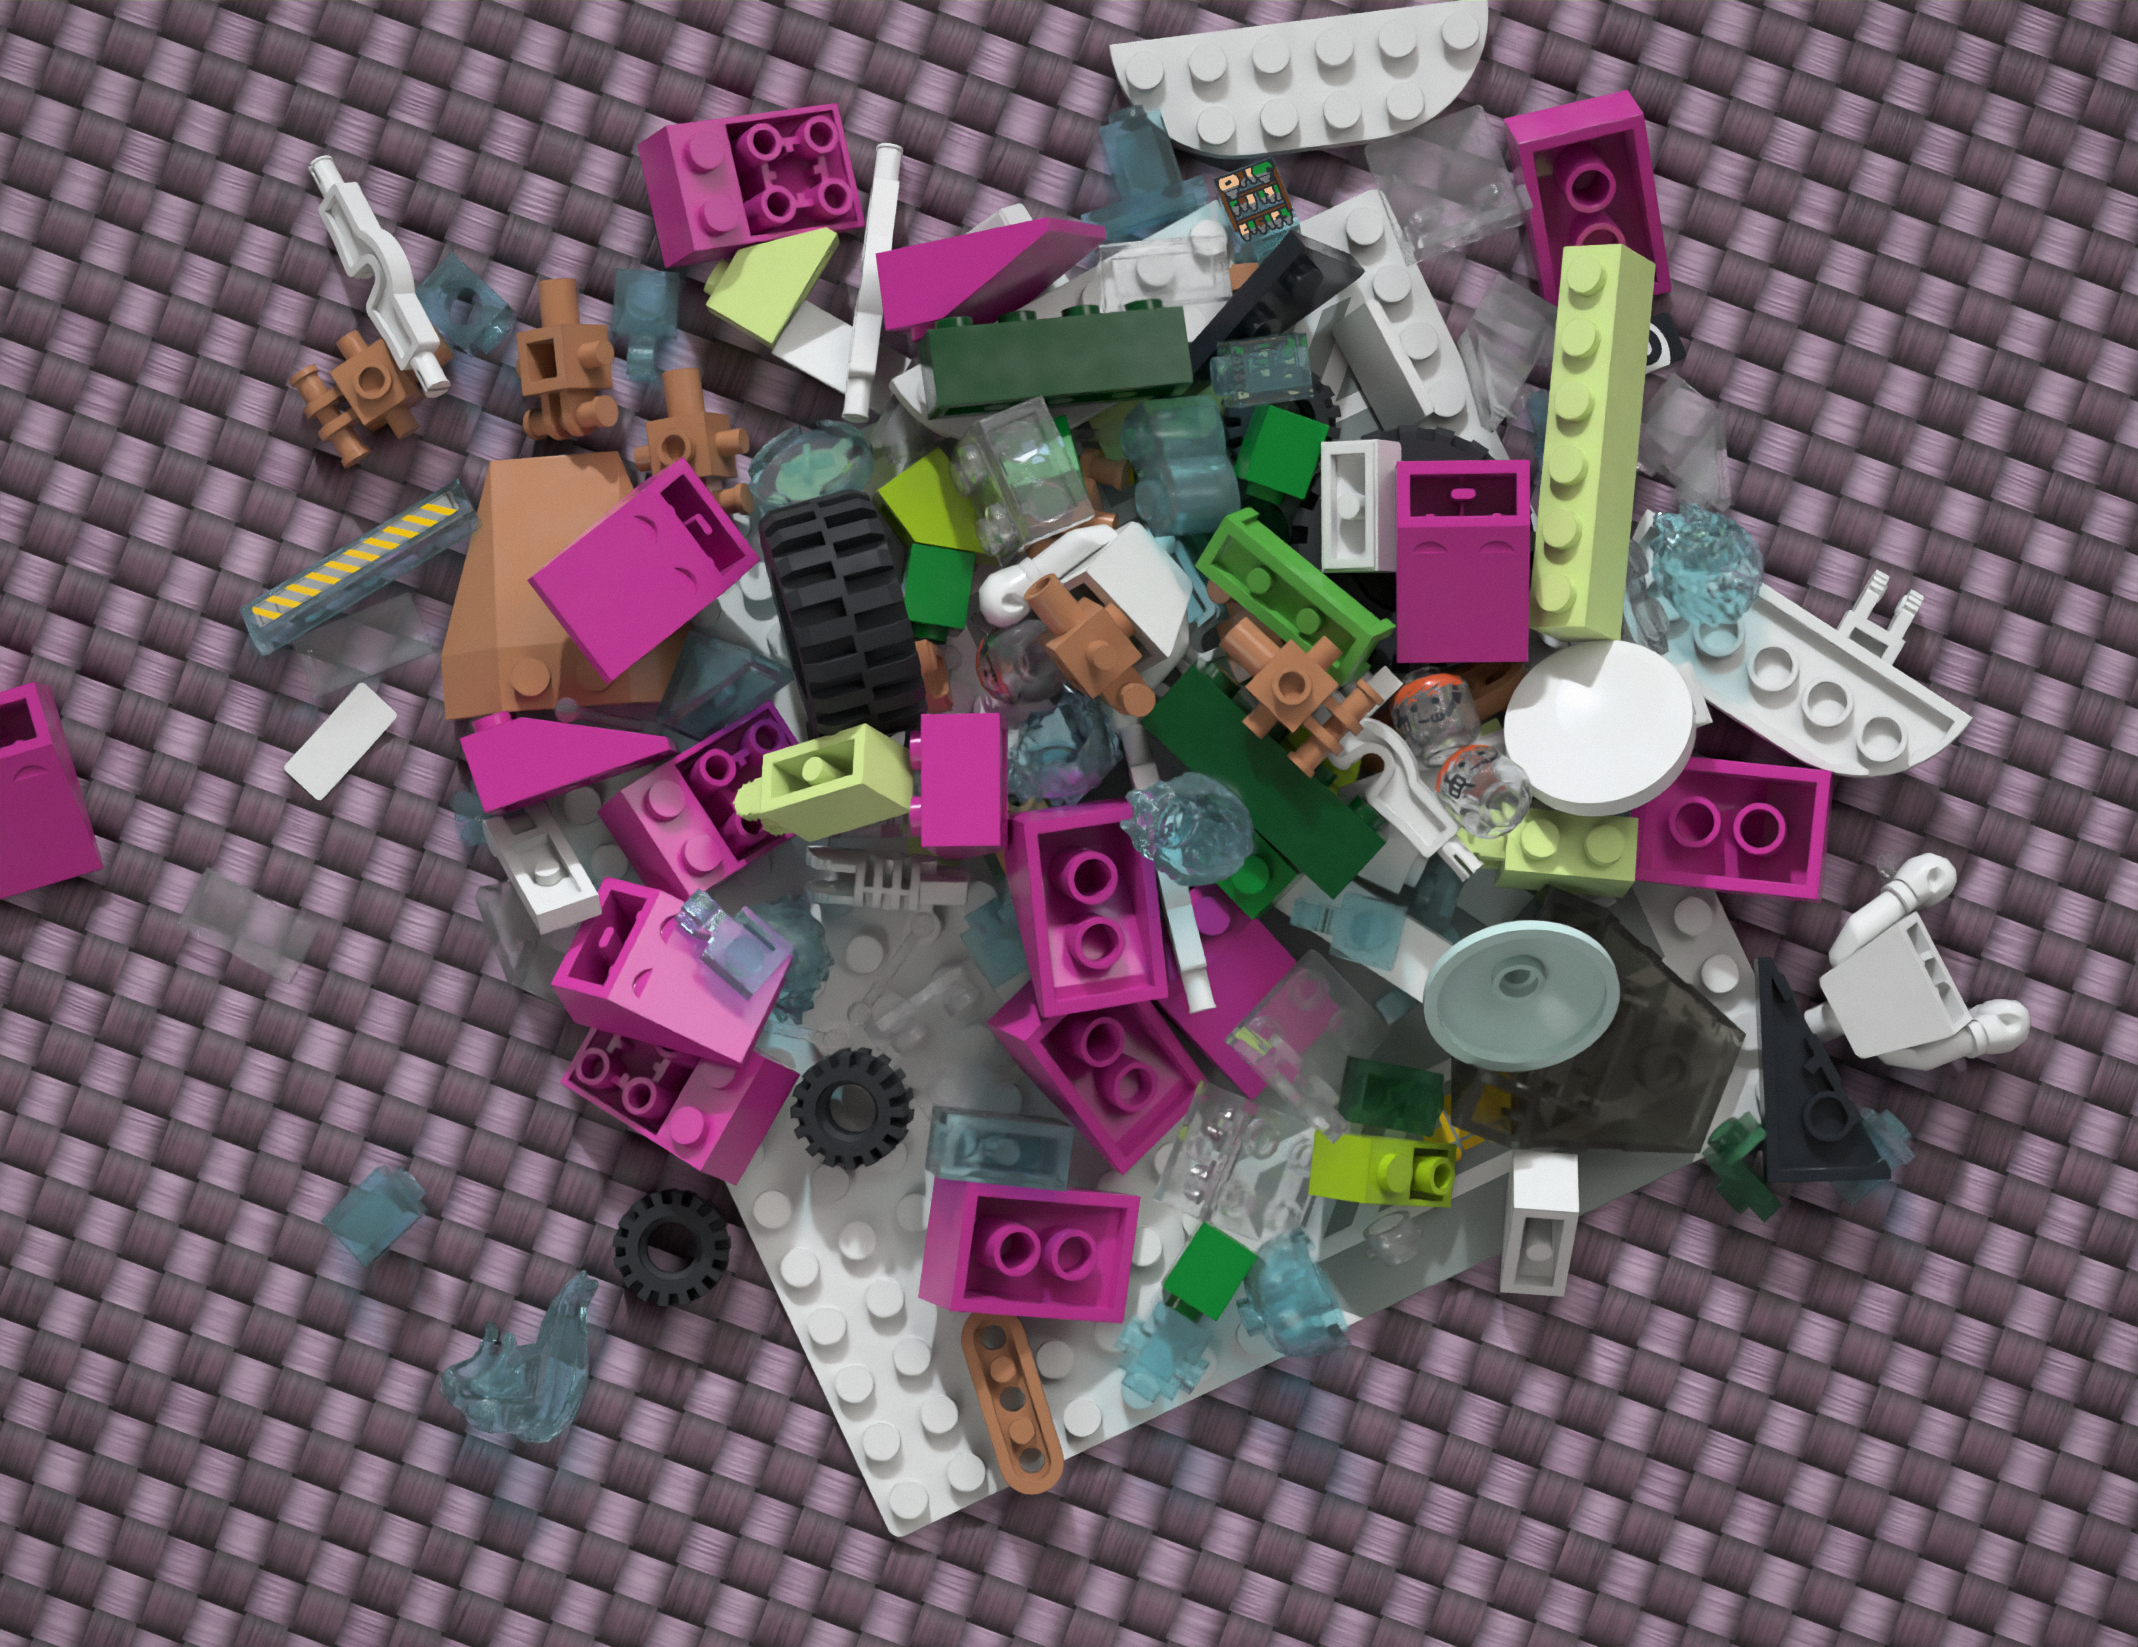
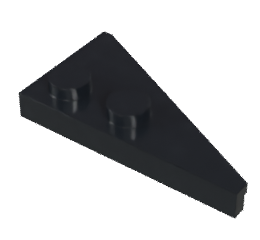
(1277, 295)
(1803, 1107)

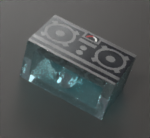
(999, 1148)

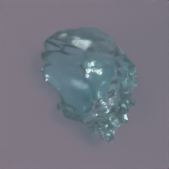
(1706, 565)
(1062, 752)
(1190, 828)
(810, 954)

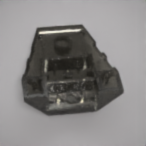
(1638, 1086)

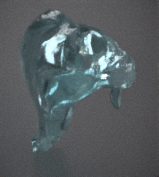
(531, 1386)

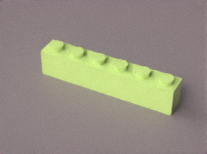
(1591, 443)

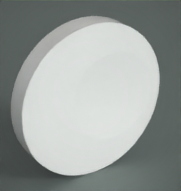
(1601, 727)

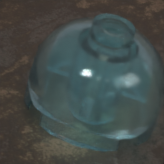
(1292, 1299)

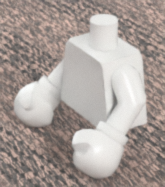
(1114, 568)
(1894, 989)

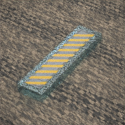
(360, 567)

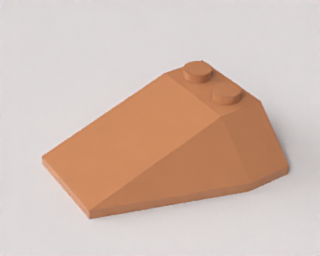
(501, 637)

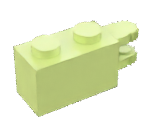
(830, 785)
(1564, 851)

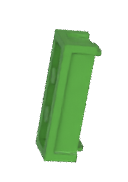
(1290, 593)

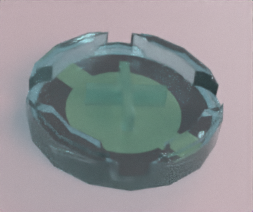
(810, 464)

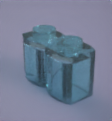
(1180, 465)

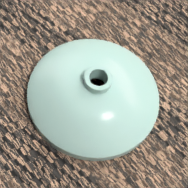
(1521, 996)

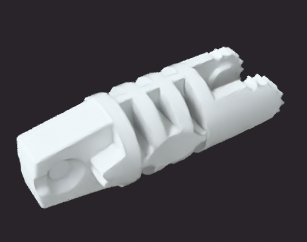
(885, 880)

